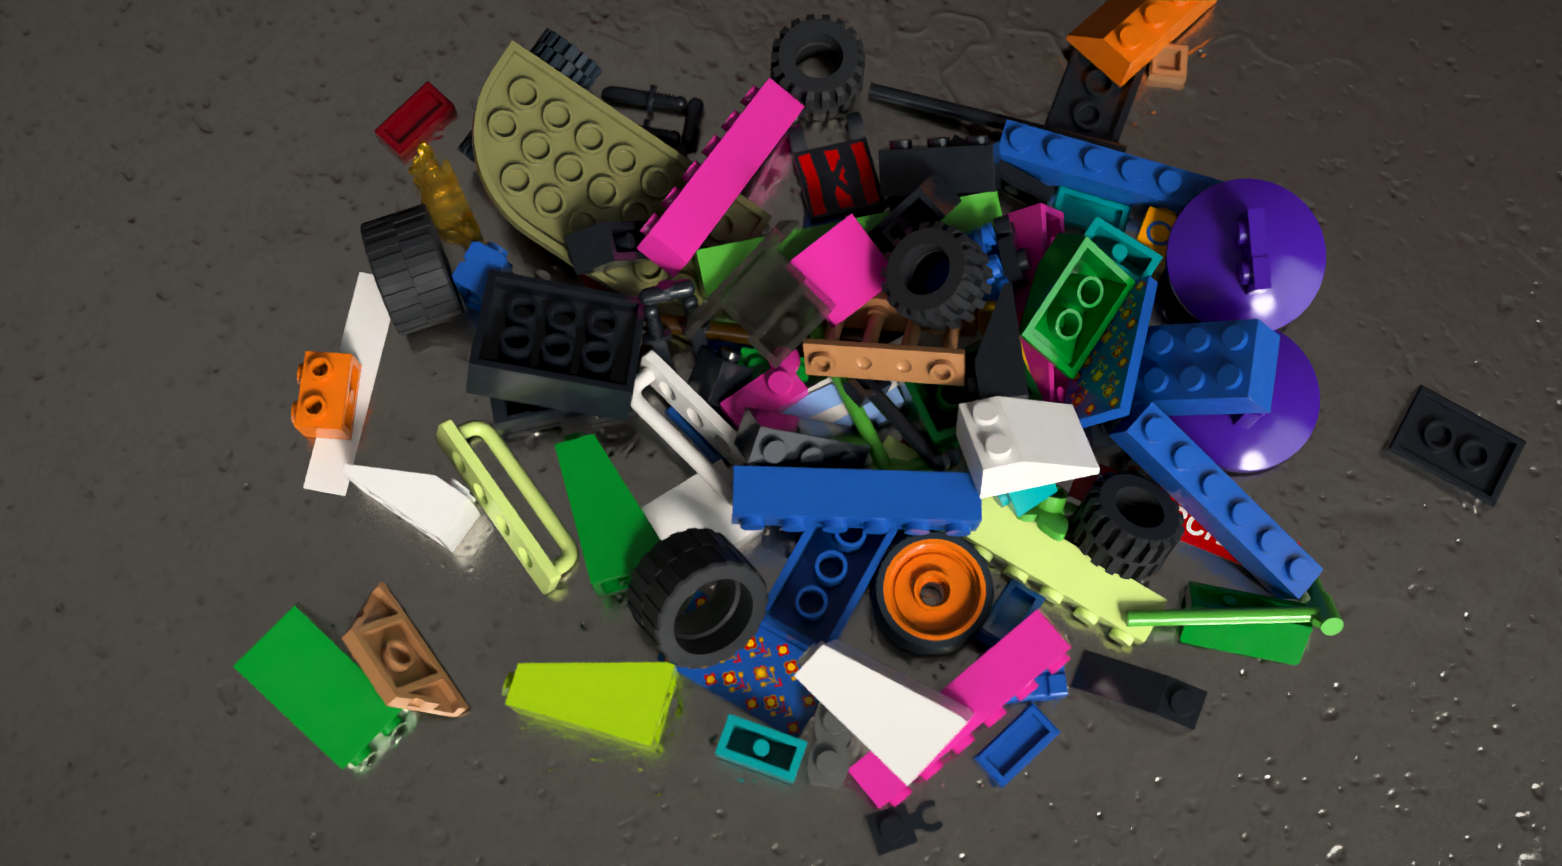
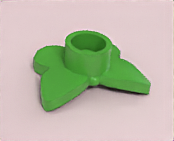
(1051, 514)

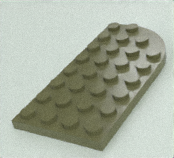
(571, 161)

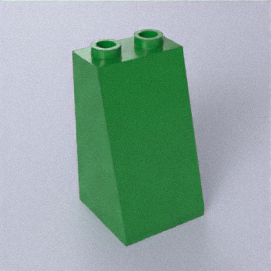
(605, 513)
(318, 687)

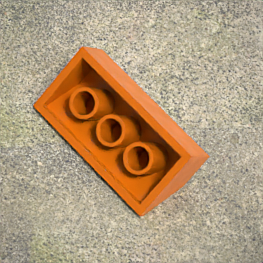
(1132, 32)

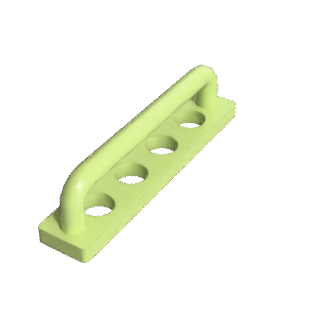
(498, 508)

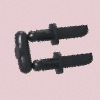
(650, 98)
(657, 334)

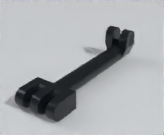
(874, 391)

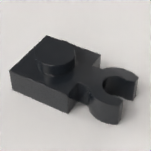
(1013, 259)
(896, 828)

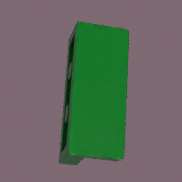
(1264, 640)

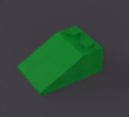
(1072, 301)

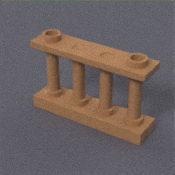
(888, 361)

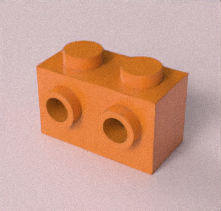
(326, 395)

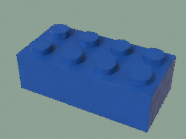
(1208, 368)
(823, 584)

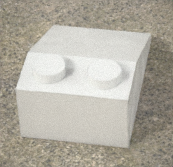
(1022, 444)
(424, 500)

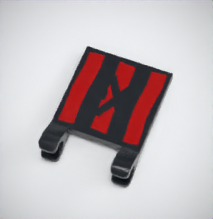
(836, 176)

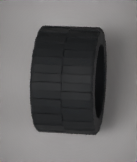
(411, 269)
(718, 625)

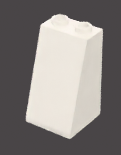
(882, 707)

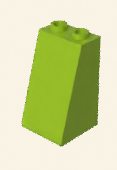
(602, 699)

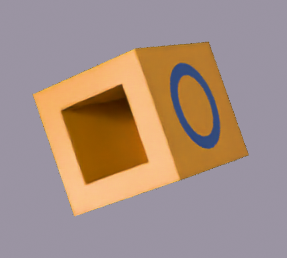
(1155, 231)

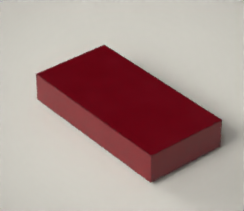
(414, 120)

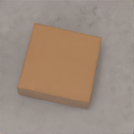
(1169, 65)

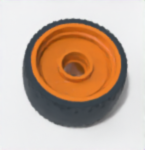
(939, 563)

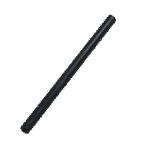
(971, 114)

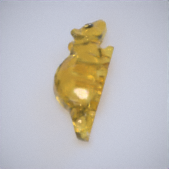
(443, 194)

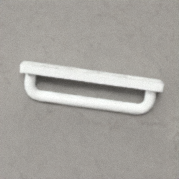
(695, 412)

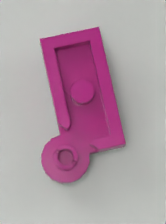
(771, 391)

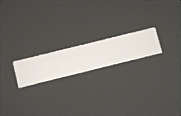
(365, 339)

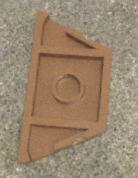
(399, 659)

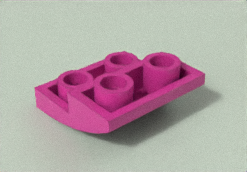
(844, 267)

